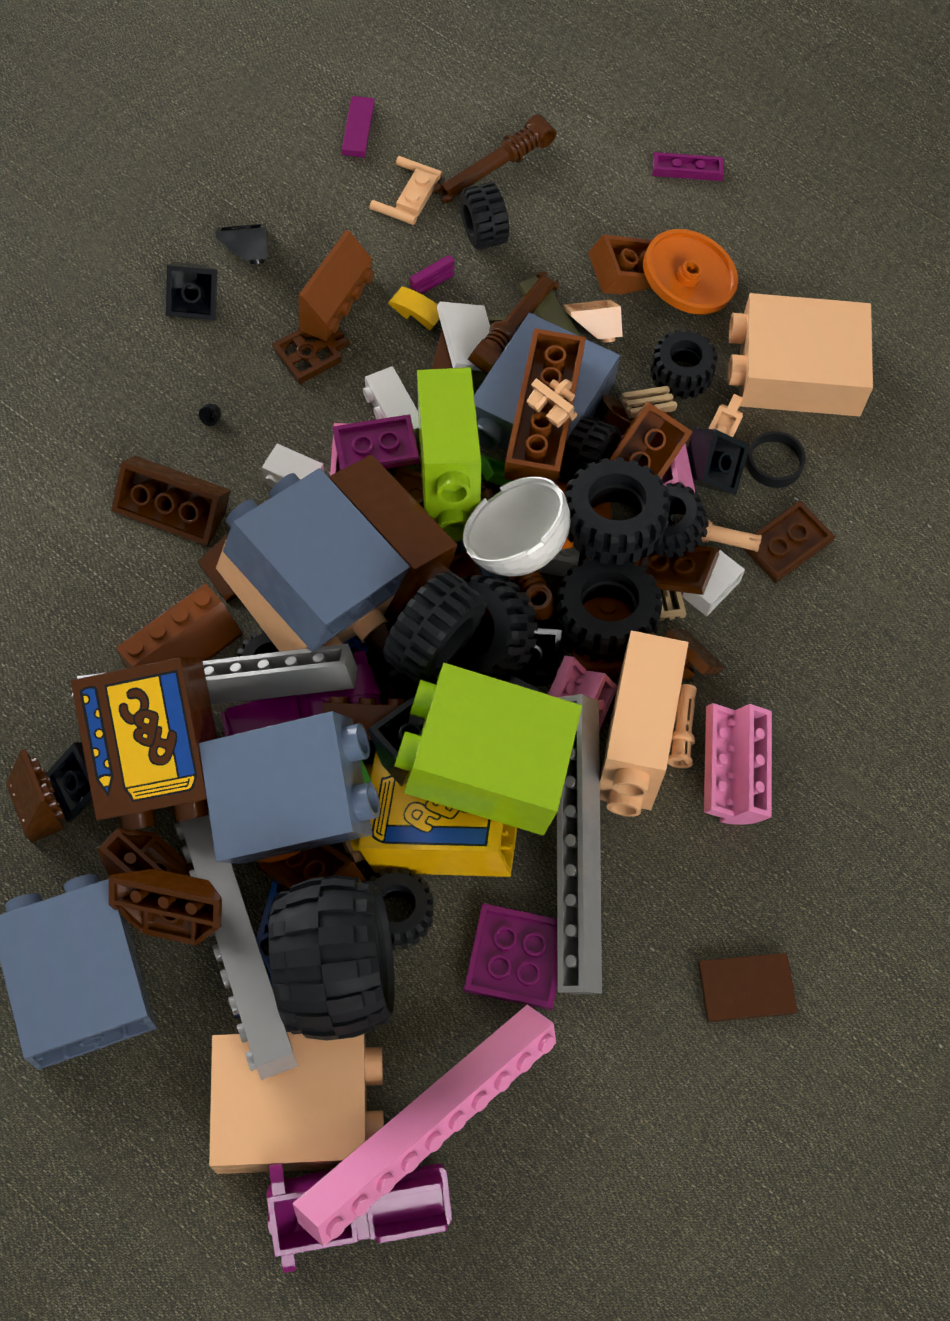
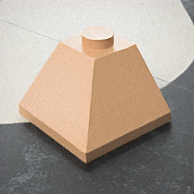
(598, 318)

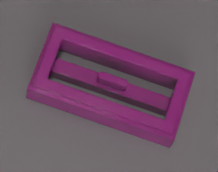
(433, 275)

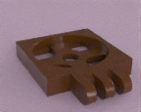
(334, 344)

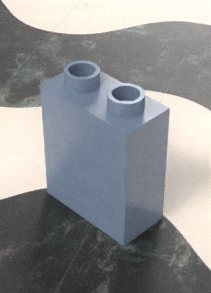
(500, 391)
(313, 556)
(288, 788)
(71, 973)

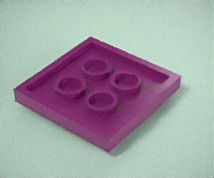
(514, 957)

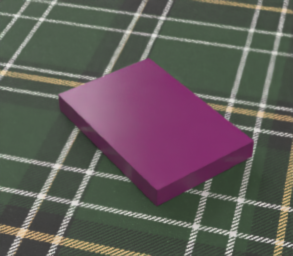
(387, 439)

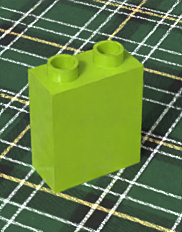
(449, 447)
(489, 748)

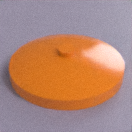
(690, 271)

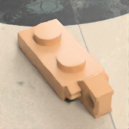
(728, 417)

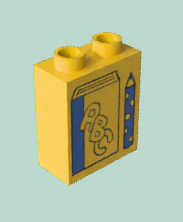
(432, 836)

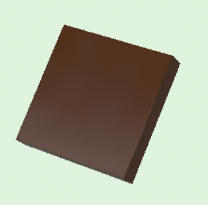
(696, 652)

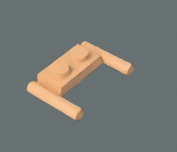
(414, 194)

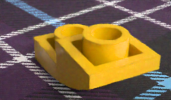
(410, 302)

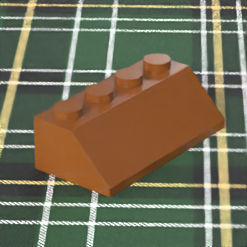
(334, 287)
(190, 628)

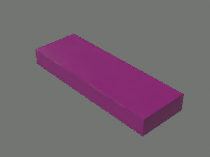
(358, 126)
(688, 166)

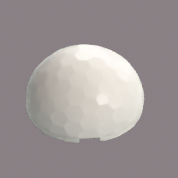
(518, 527)

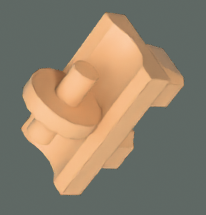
(561, 408)

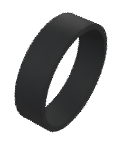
(780, 437)

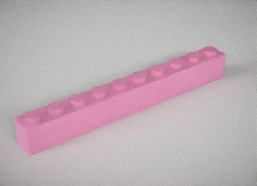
(423, 1125)

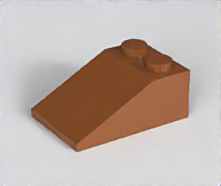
(619, 264)

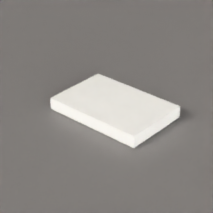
(463, 330)

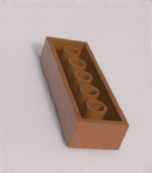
(535, 443)

